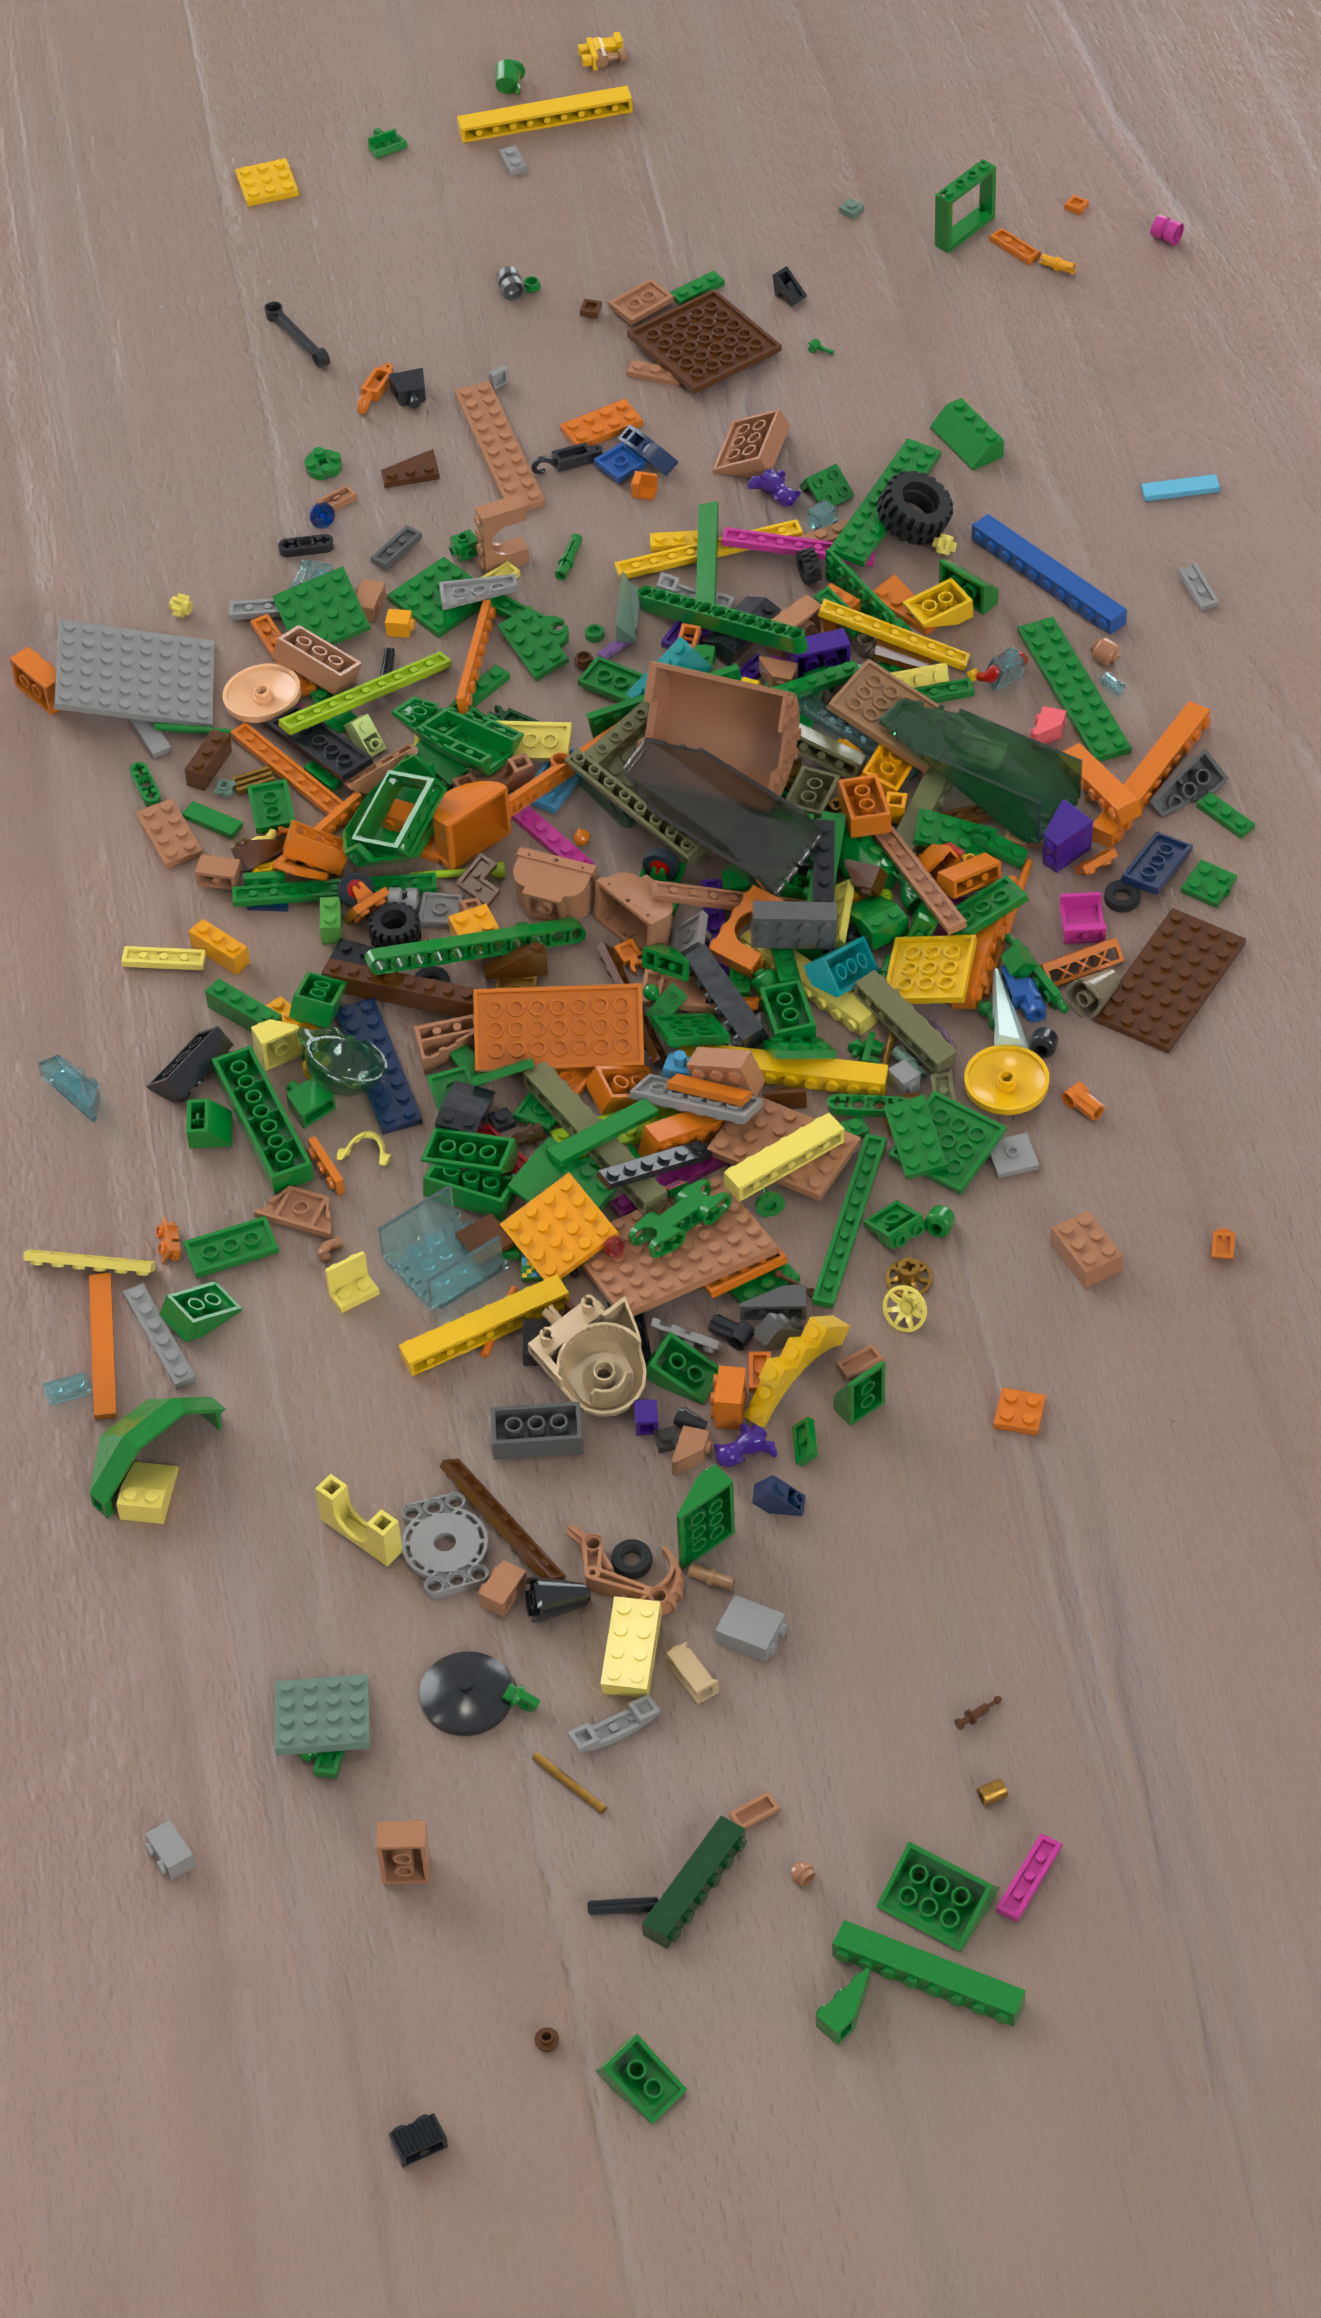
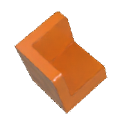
(644, 485)

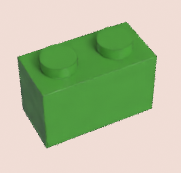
(331, 920)

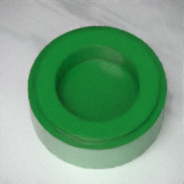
(594, 633)

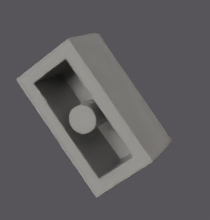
(169, 1850)

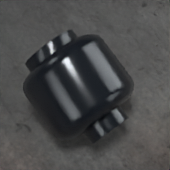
(1043, 1042)

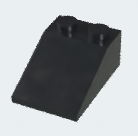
(465, 1108)

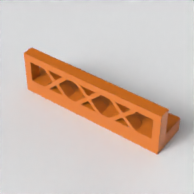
(1080, 954)

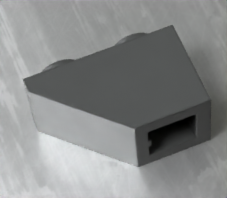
(776, 1330)

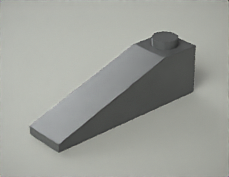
(1188, 782)

